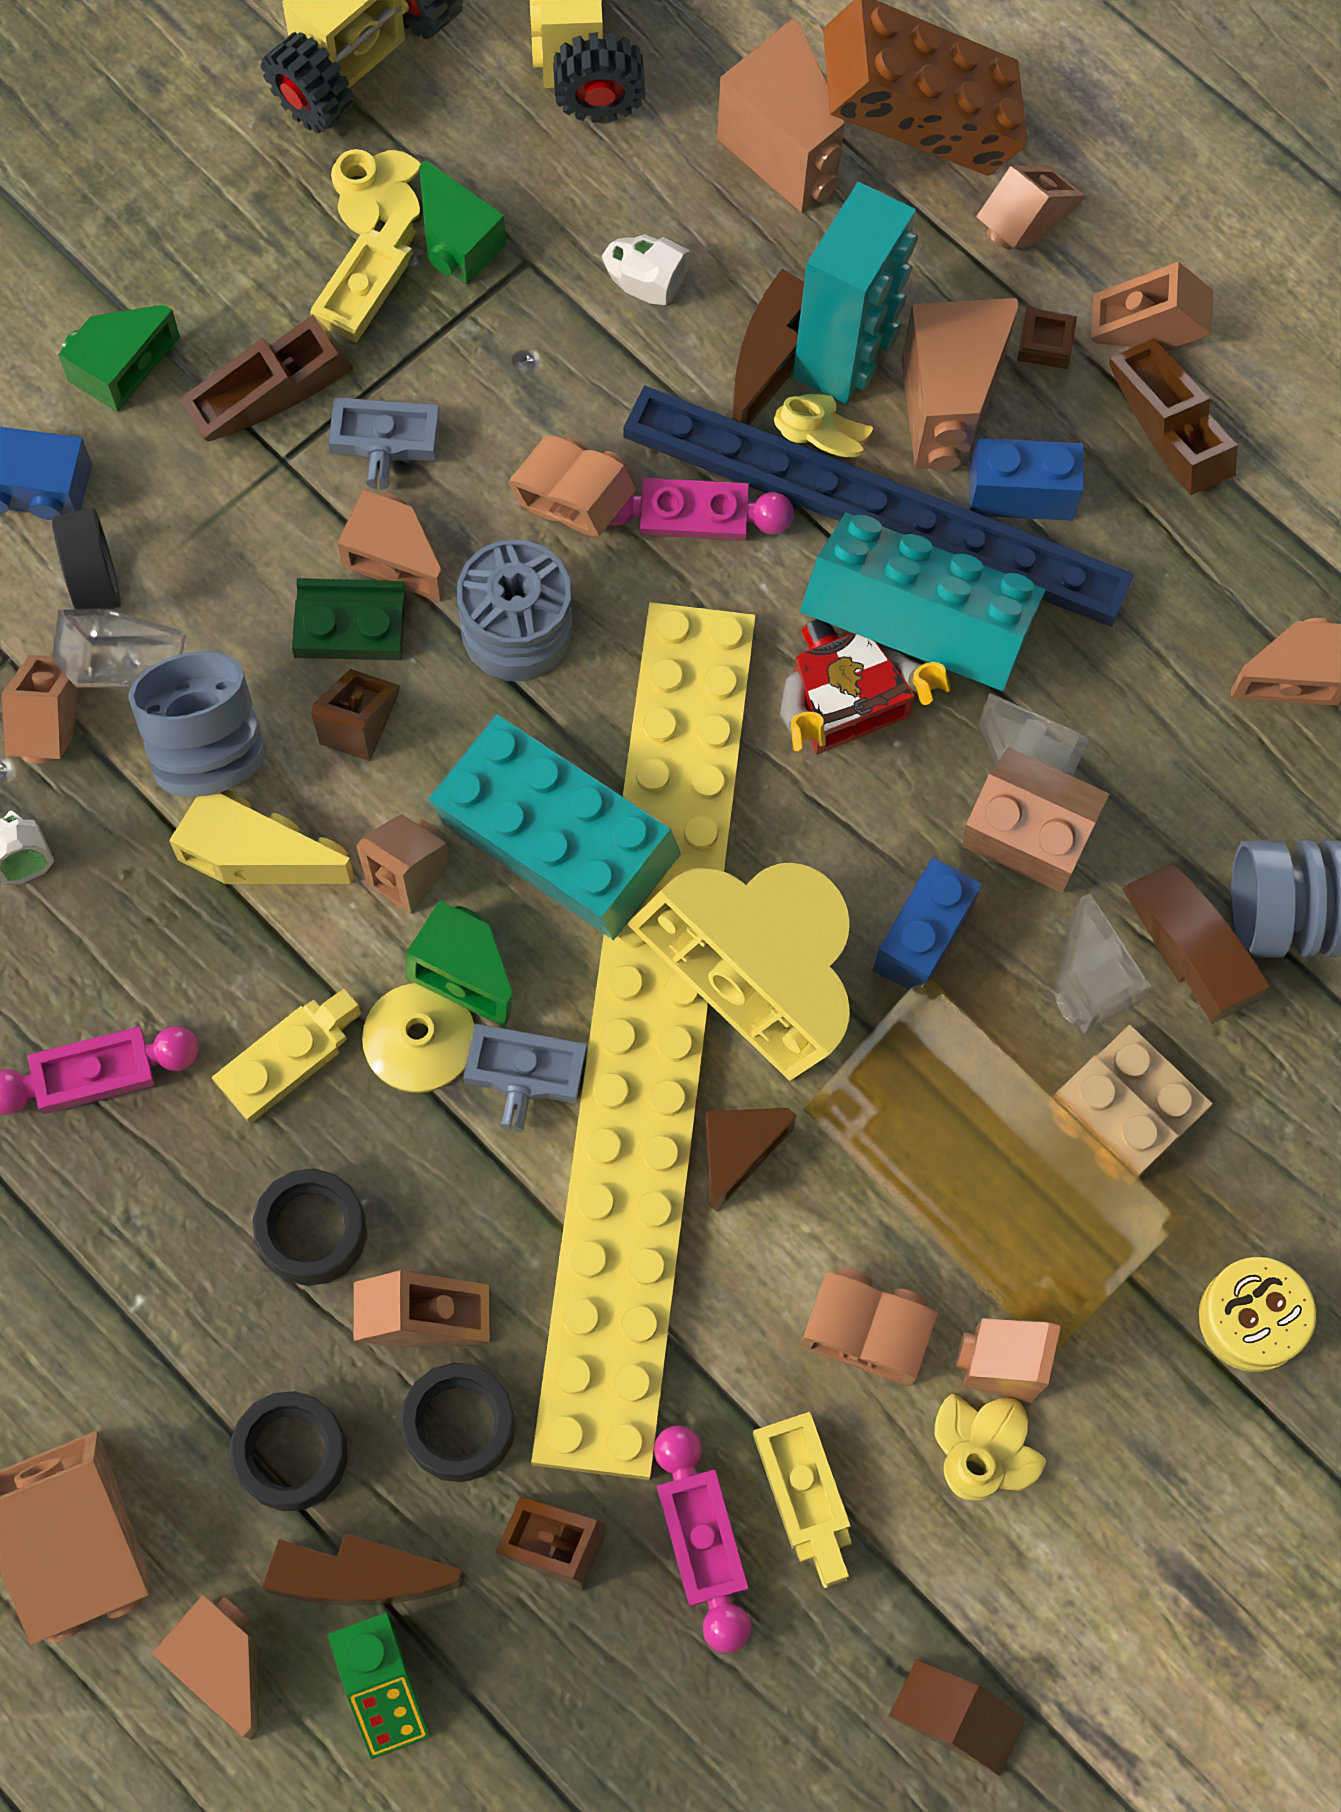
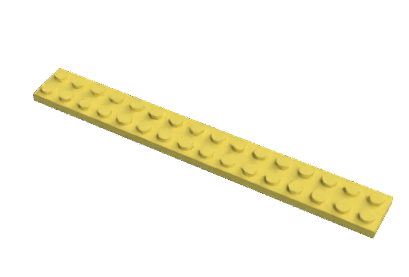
(642, 1071)

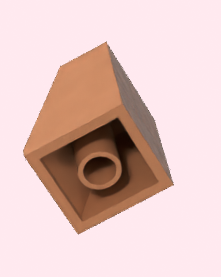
(780, 118)
(950, 375)
(1033, 819)
(67, 1541)

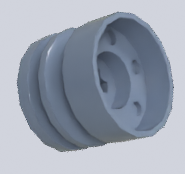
(515, 610)
(197, 723)
(1287, 898)

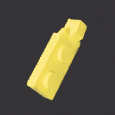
(366, 277)
(286, 1055)
(806, 1494)

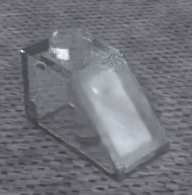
(110, 646)
(1030, 734)
(1096, 970)

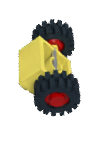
(337, 44)
(584, 69)

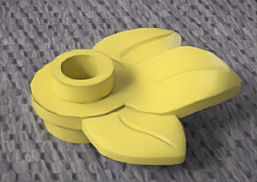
(379, 192)
(815, 421)
(990, 1439)

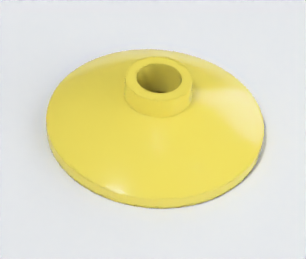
(420, 1063)

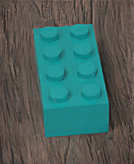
(854, 293)
(922, 600)
(555, 826)

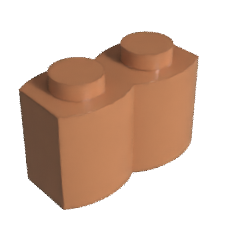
(573, 484)
(869, 1327)

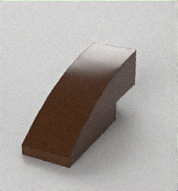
(768, 347)
(266, 380)
(1175, 416)
(1196, 942)
(358, 1575)

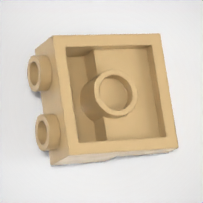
(1133, 1100)

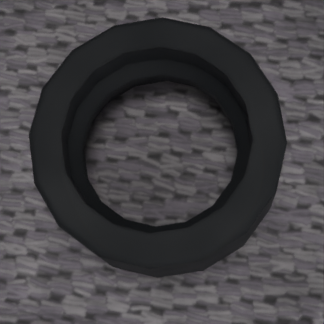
(86, 560)
(305, 1183)
(446, 1378)
(246, 1435)

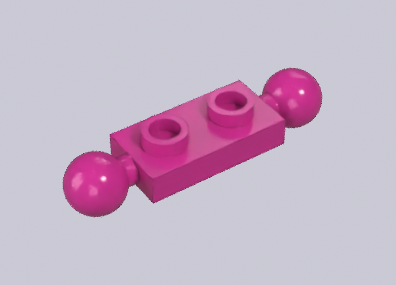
(704, 510)
(96, 1069)
(702, 1539)

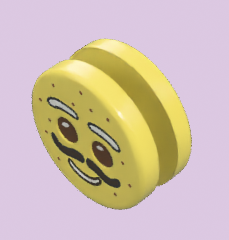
(1257, 1314)

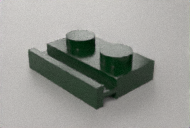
(348, 619)

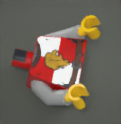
(851, 688)

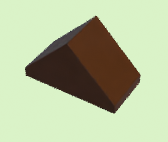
(354, 713)
(739, 1144)
(552, 1541)
(958, 1716)

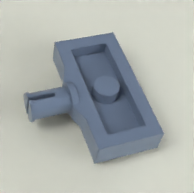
(383, 433)
(524, 1069)

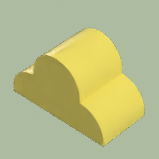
(759, 955)

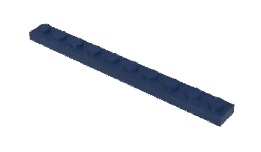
(840, 488)

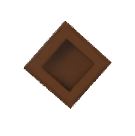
(1047, 338)

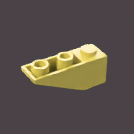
(245, 847)

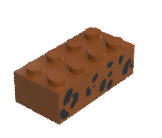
(924, 86)

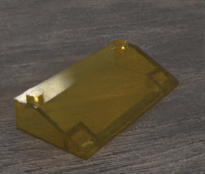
(991, 1163)

